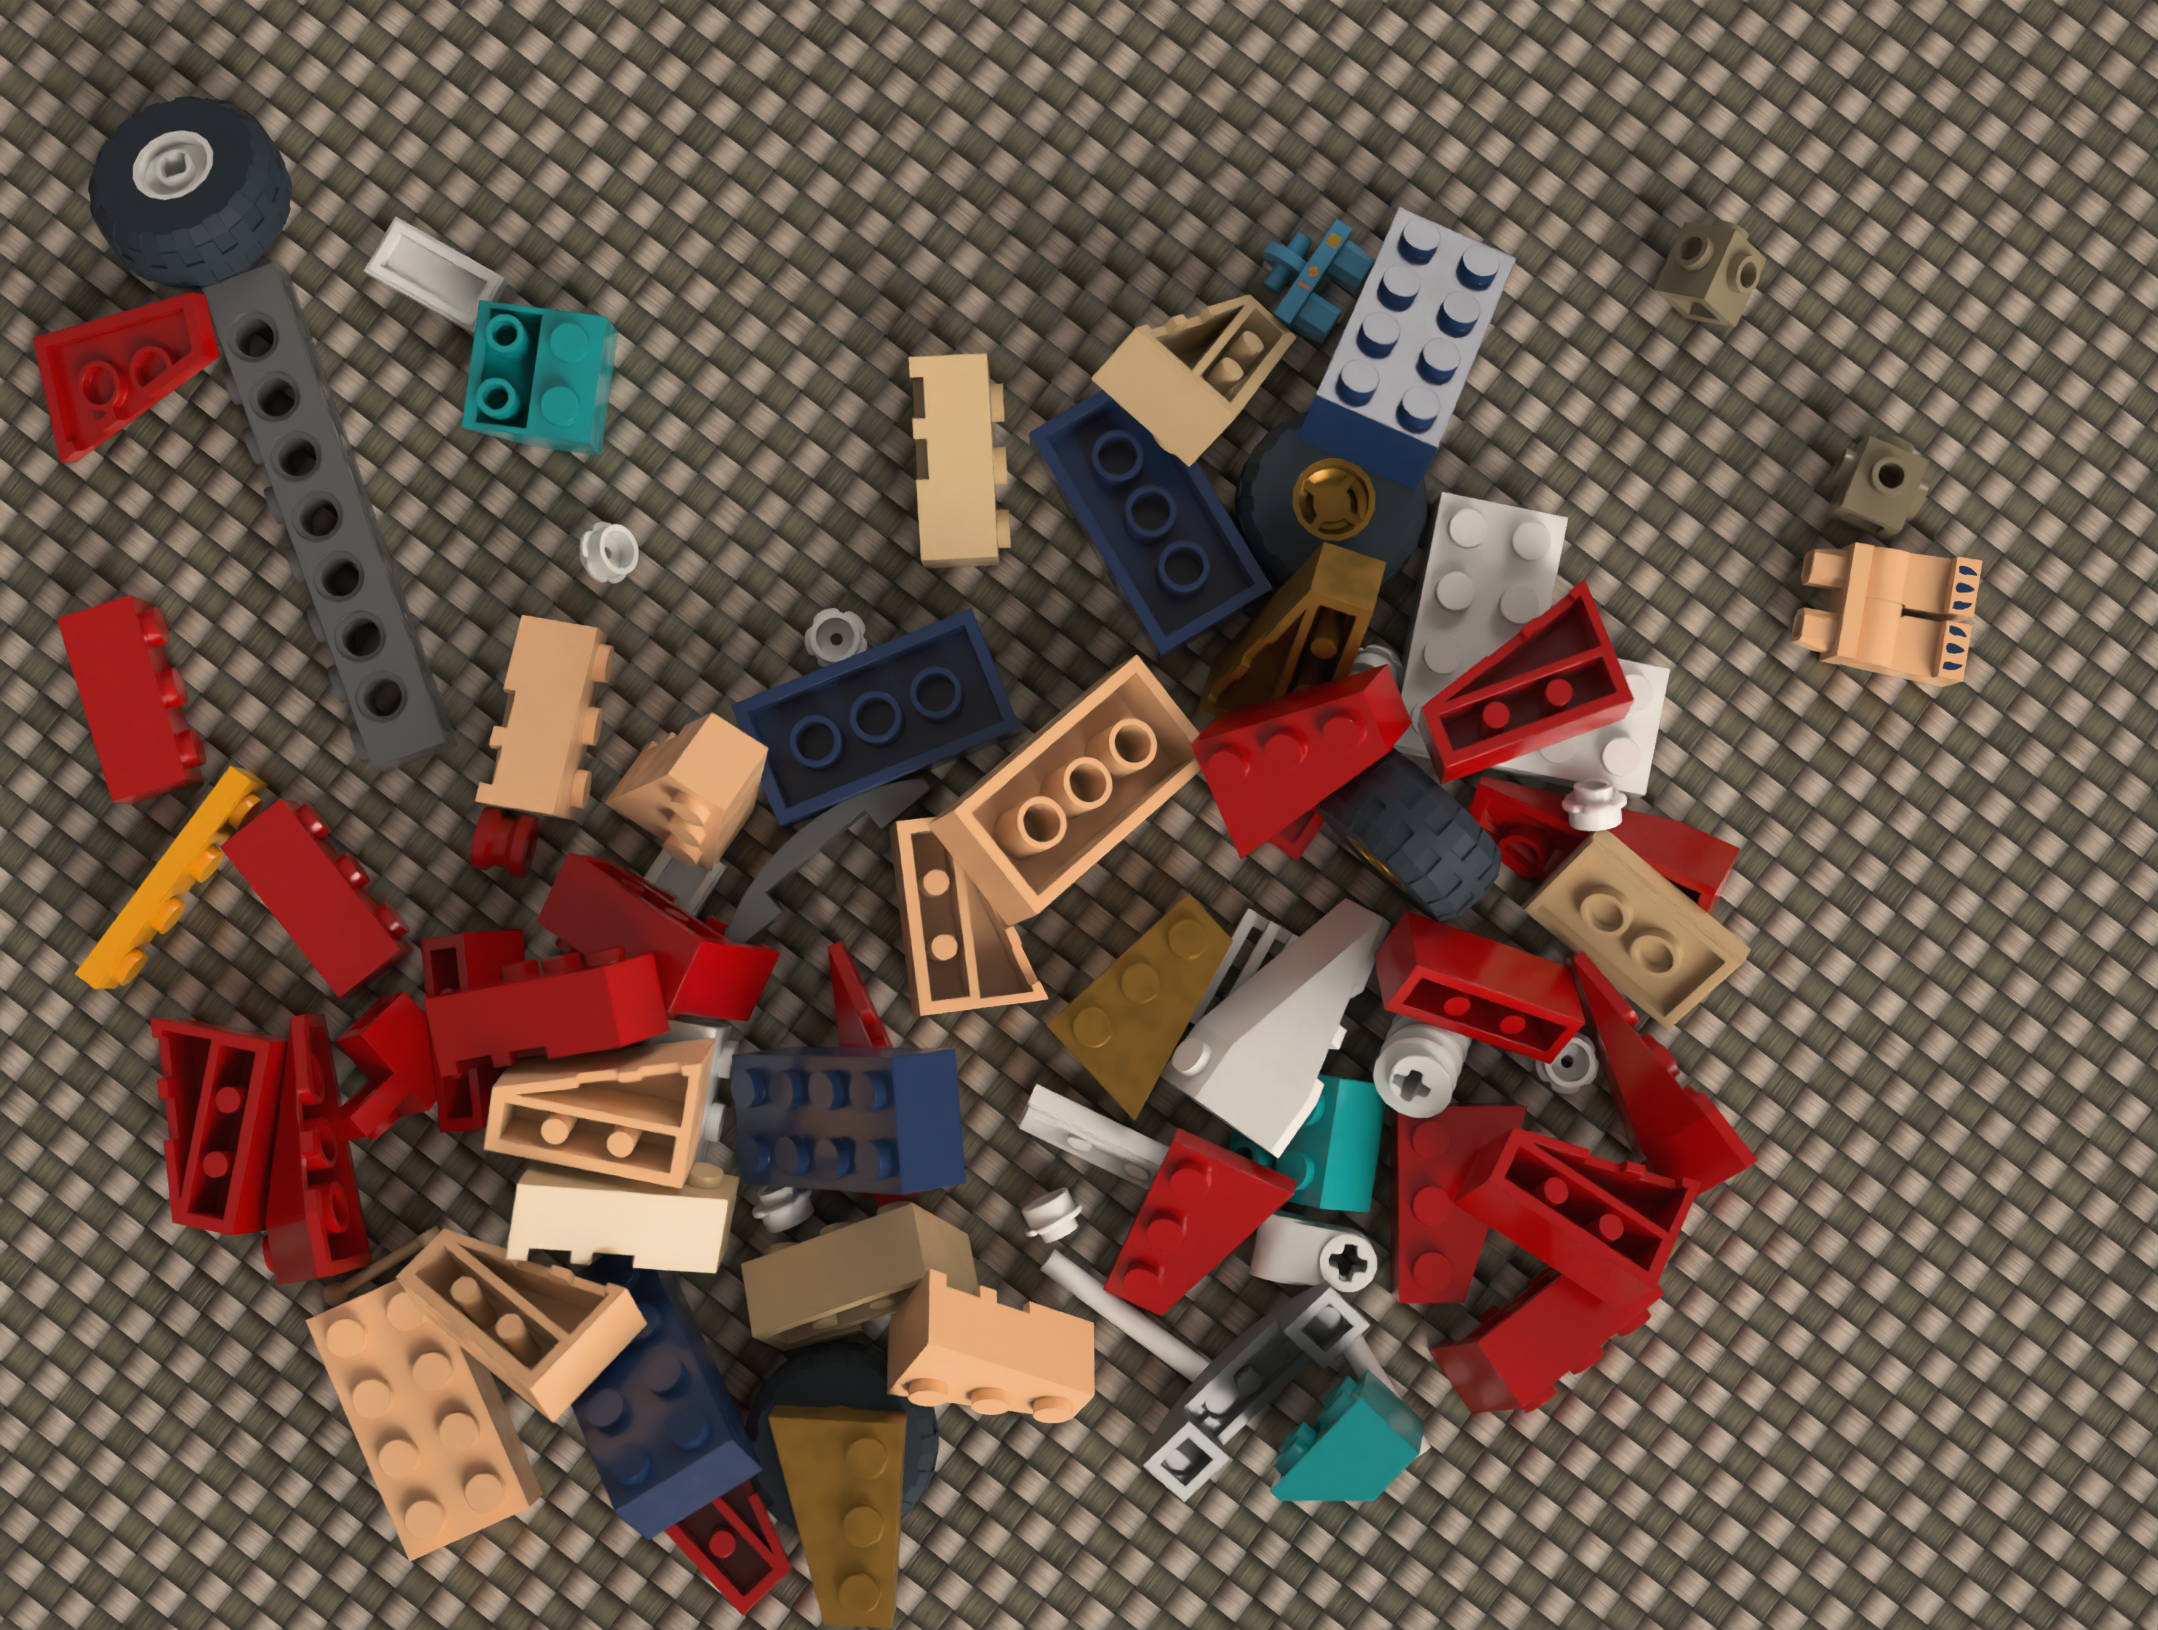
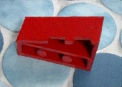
(1529, 693)
(697, 967)
(221, 1121)
(1578, 1212)
(1432, 1237)

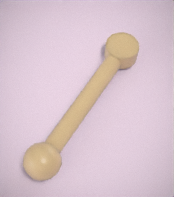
(337, 1292)

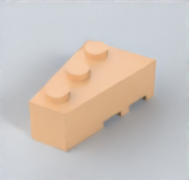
(548, 718)
(694, 789)
(952, 936)
(607, 1110)
(521, 1319)
(989, 1354)

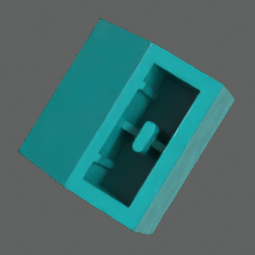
(540, 377)
(1333, 1149)
(1352, 1449)

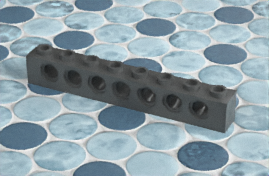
(238, 311)

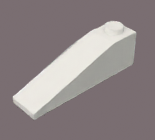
(1266, 1042)

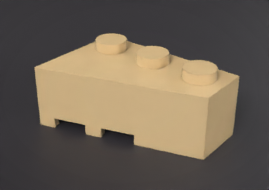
(1195, 372)
(958, 461)
(624, 1216)
(851, 1275)

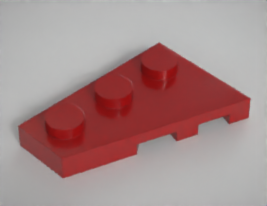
(119, 367)
(1192, 1219)

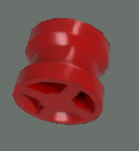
(505, 842)

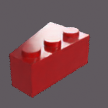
(1296, 750)
(548, 1010)
(1534, 1343)
(734, 1546)

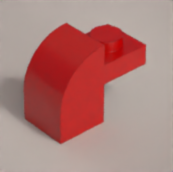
(396, 1055)

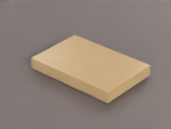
(1635, 927)

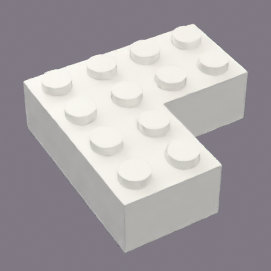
(1477, 585)

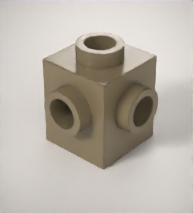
(1711, 272)
(1878, 485)

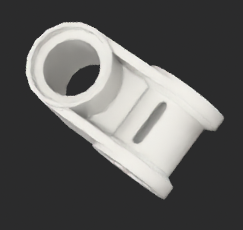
(1298, 1252)

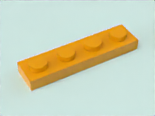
(158, 900)

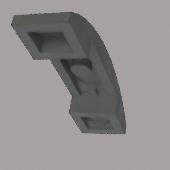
(759, 906)
(1244, 1380)

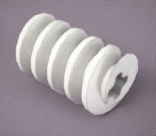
(1419, 1066)

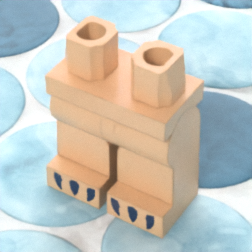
(1866, 607)

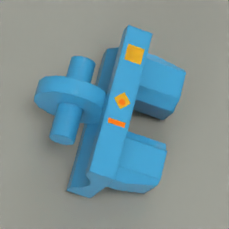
(1334, 258)

